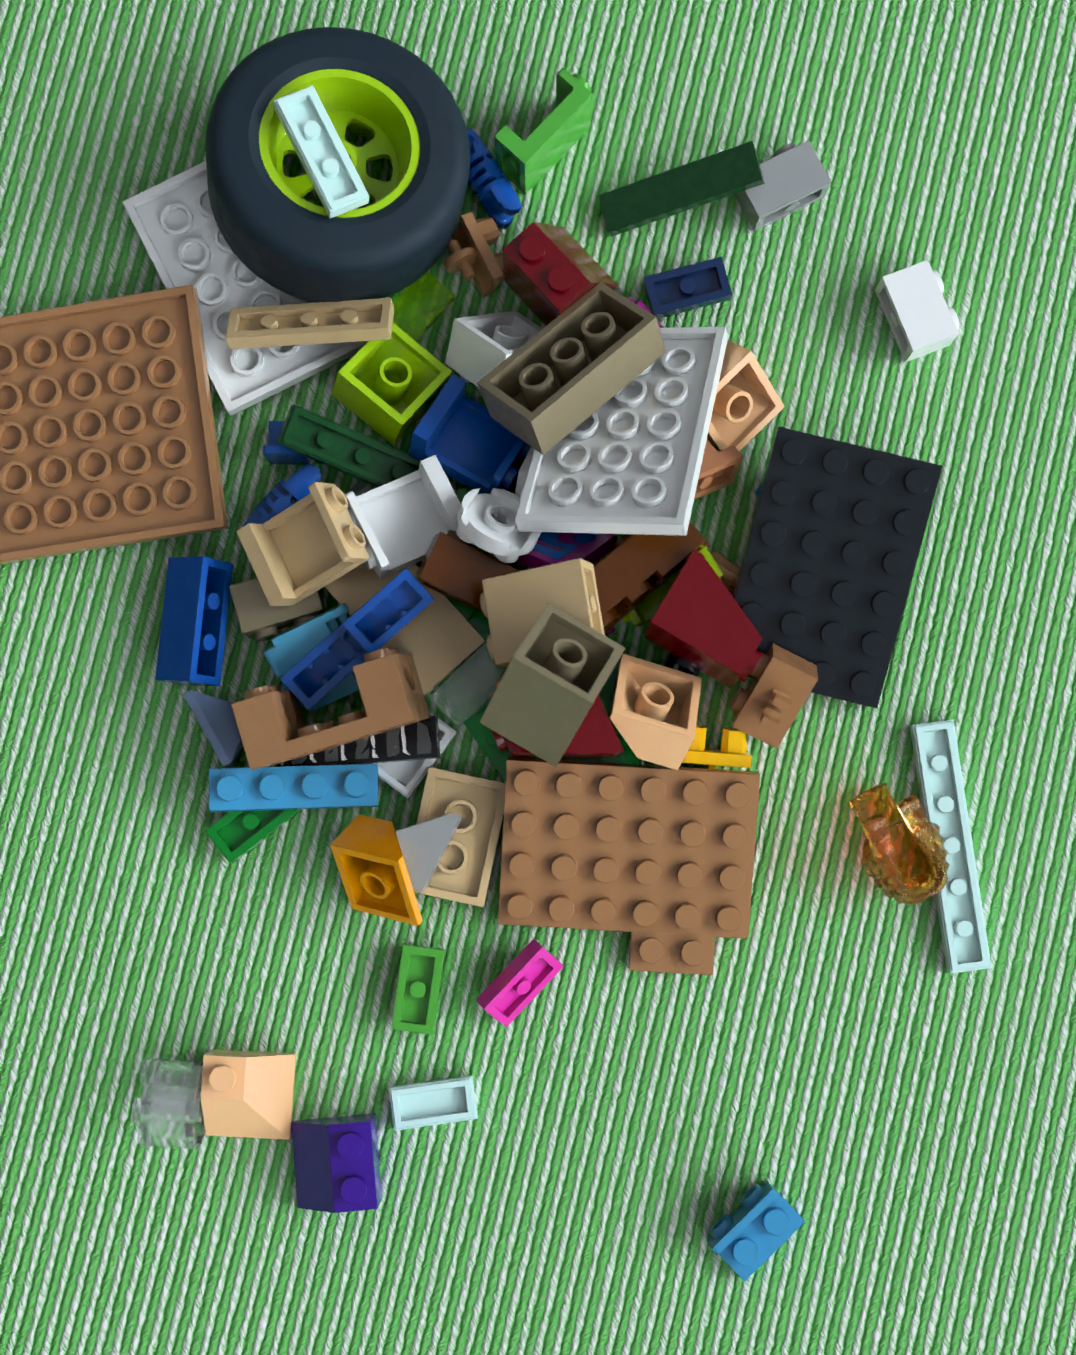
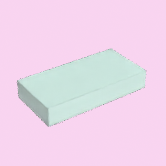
(433, 1102)

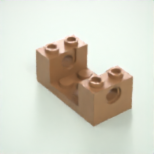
(276, 730)

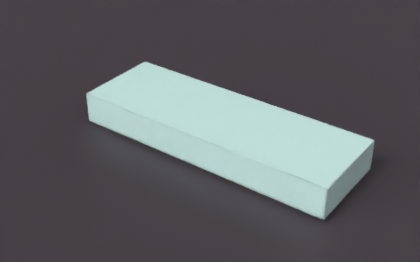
(321, 151)

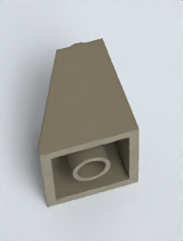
(551, 684)

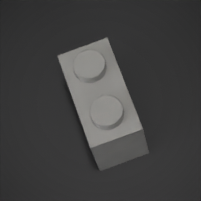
(791, 183)

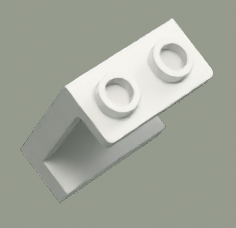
(404, 517)

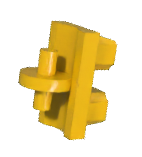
(731, 753)

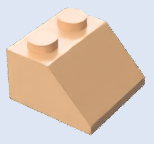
(742, 401)
(655, 710)

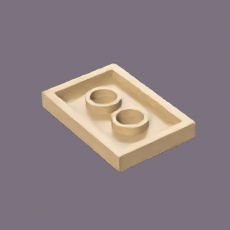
(470, 855)

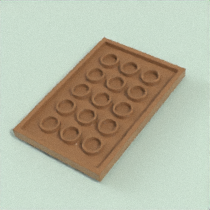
(628, 847)

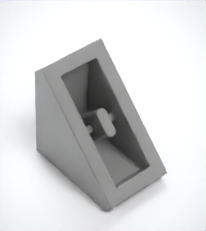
(424, 847)

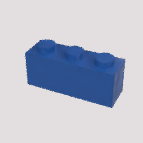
(194, 621)

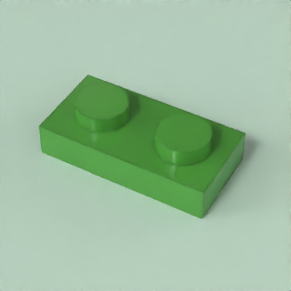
(418, 989)

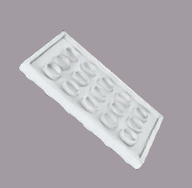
(190, 250)
(637, 455)

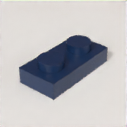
(687, 288)

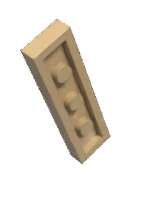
(310, 323)

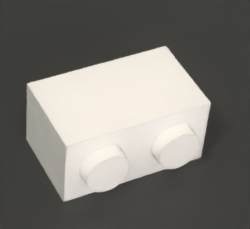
(917, 310)

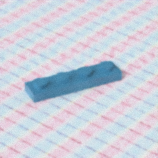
(293, 788)

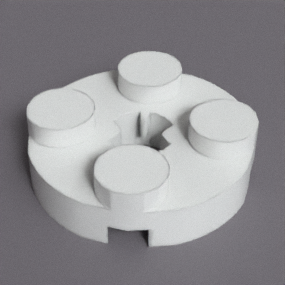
(479, 525)

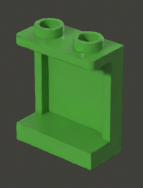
(531, 159)

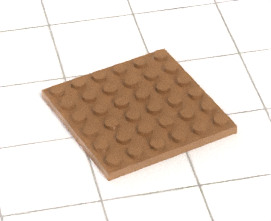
(106, 426)

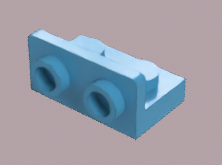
(754, 1229)

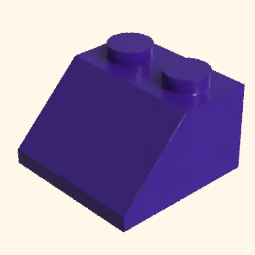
(337, 1163)

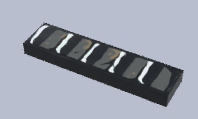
(405, 743)

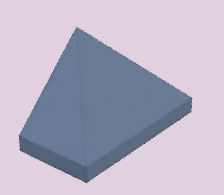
(218, 724)

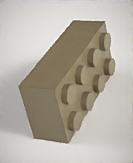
(572, 367)

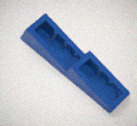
(358, 635)

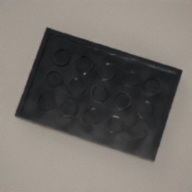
(835, 557)

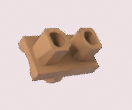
(473, 255)

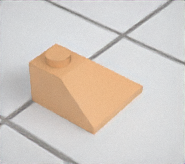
(248, 1093)

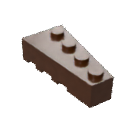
(639, 568)

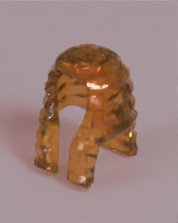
(900, 846)

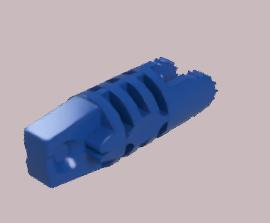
(490, 185)
(285, 494)

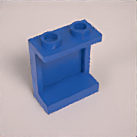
(468, 441)

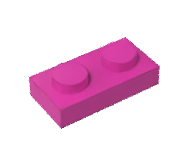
(519, 983)

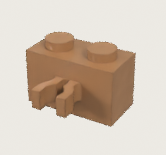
(773, 695)

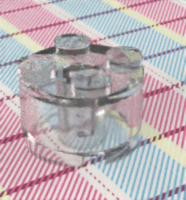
(170, 1104)

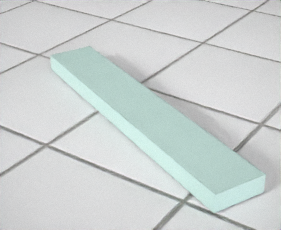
(945, 804)

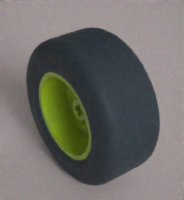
(365, 89)

